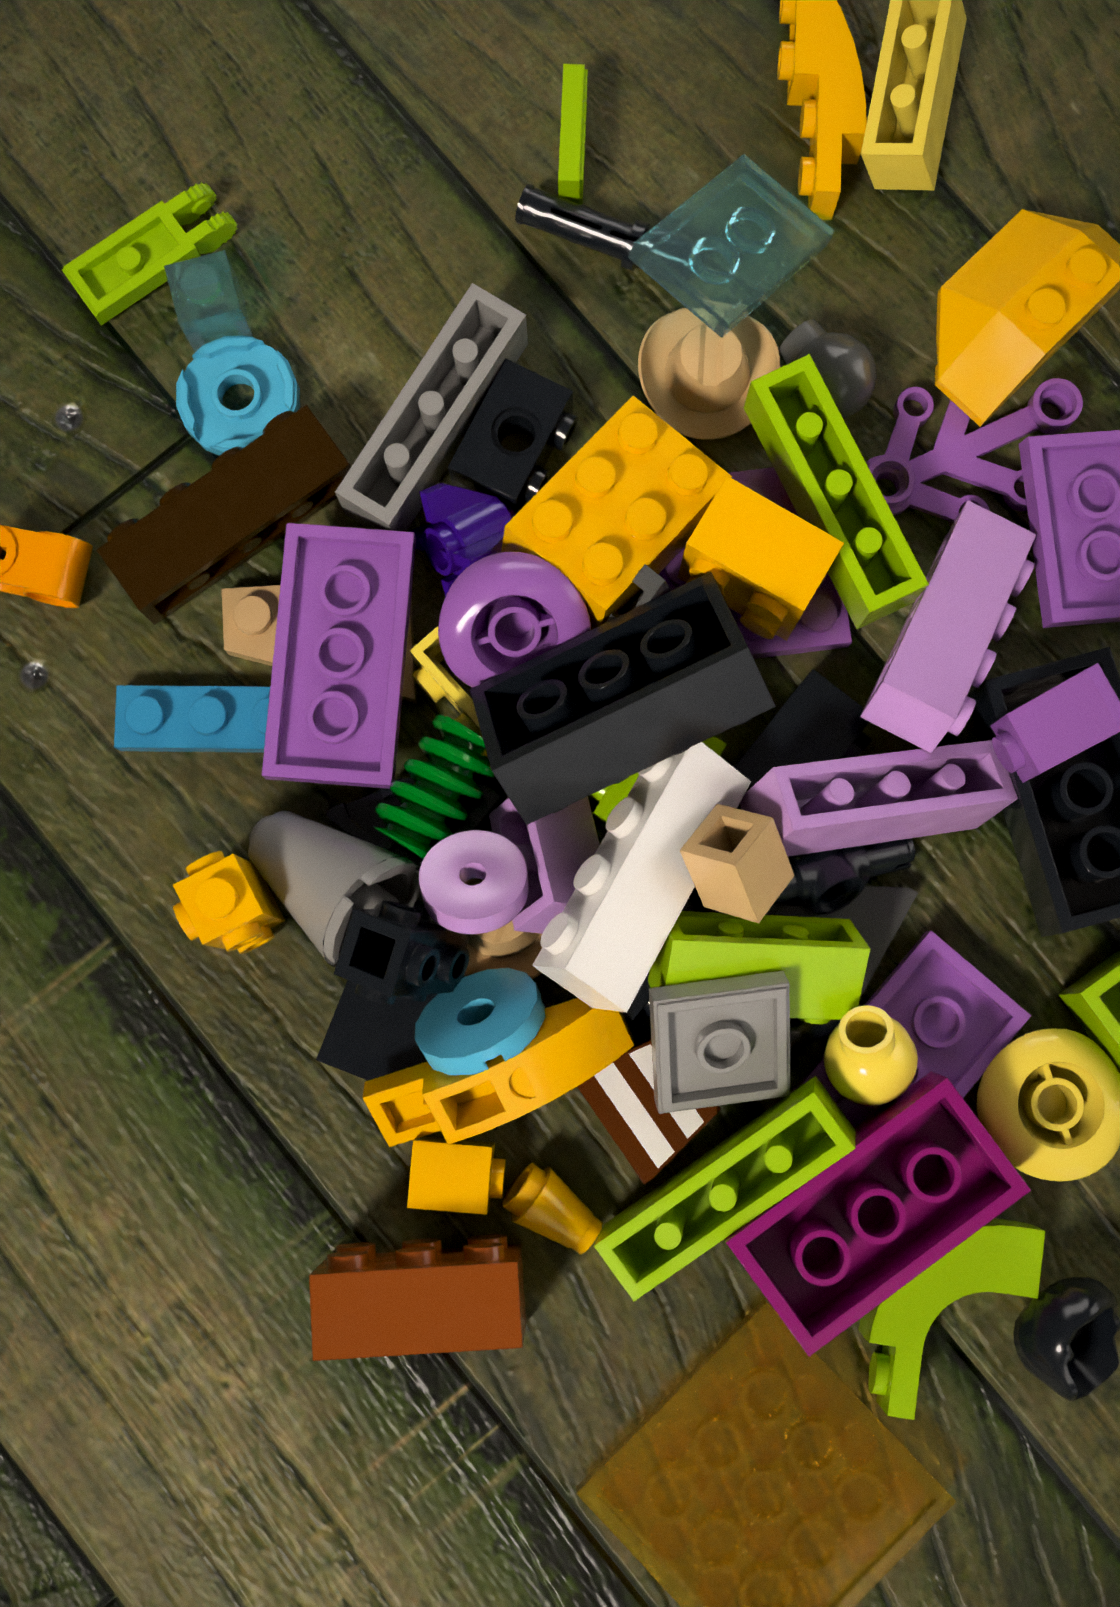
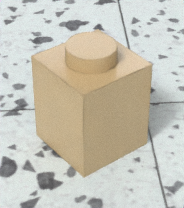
(737, 862)

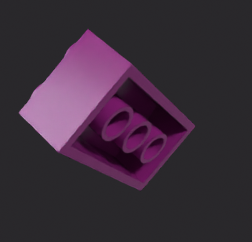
(880, 1214)

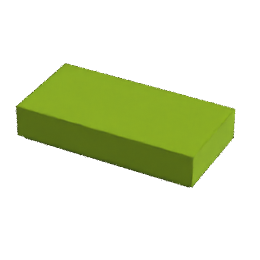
(573, 132)

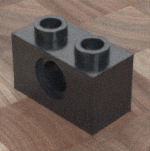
(514, 403)

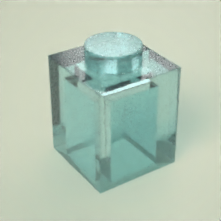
(208, 299)

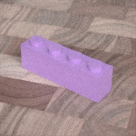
(950, 628)
(882, 796)

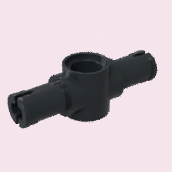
(838, 876)

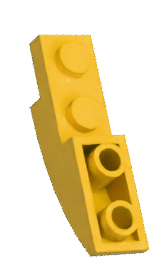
(829, 86)
(565, 1053)

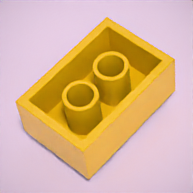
(618, 506)

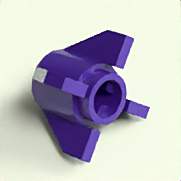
(461, 528)

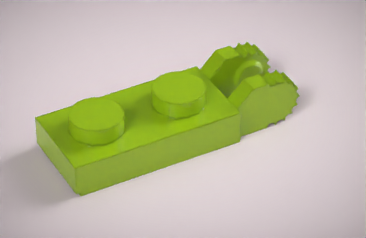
(134, 257)

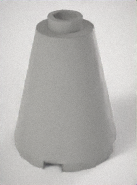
(327, 875)

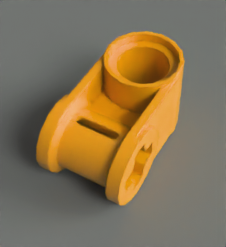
(44, 566)

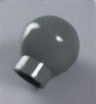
(841, 361)

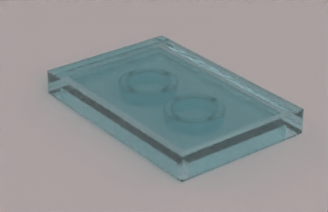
(731, 245)

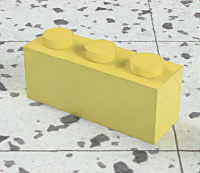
(913, 93)

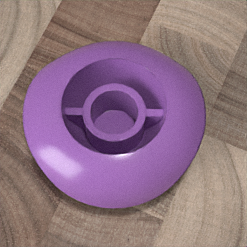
(507, 614)

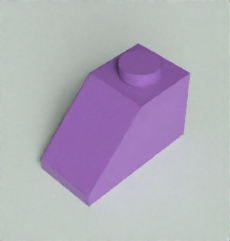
(1057, 724)

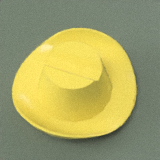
(1052, 1104)

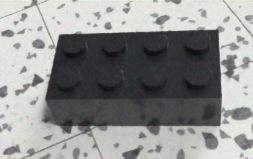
(619, 699)
(1067, 816)

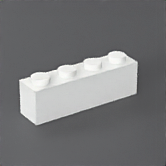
(635, 880)

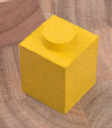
(454, 1176)

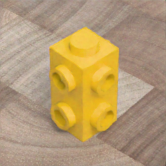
(226, 904)

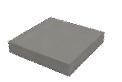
(720, 1041)

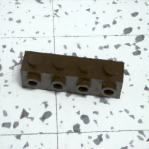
(226, 514)

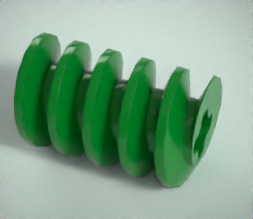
(436, 787)

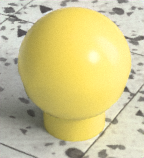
(870, 1057)

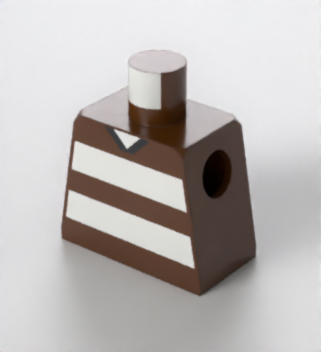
(626, 1107)

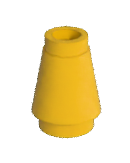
(551, 1209)

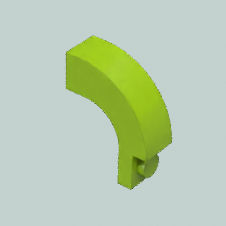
(995, 1259)

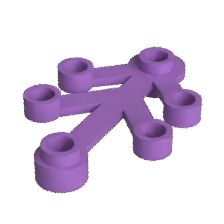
(959, 454)

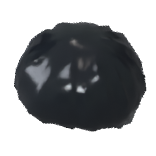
(1070, 1336)

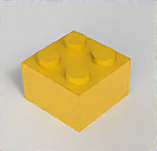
(760, 558)

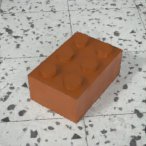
(418, 1299)

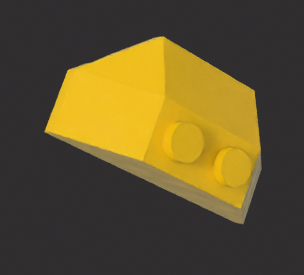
(1019, 306)

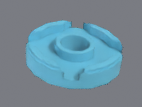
(223, 365)
(450, 1027)

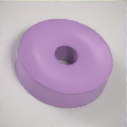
(478, 906)

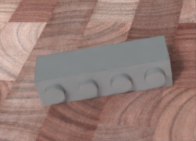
(432, 412)

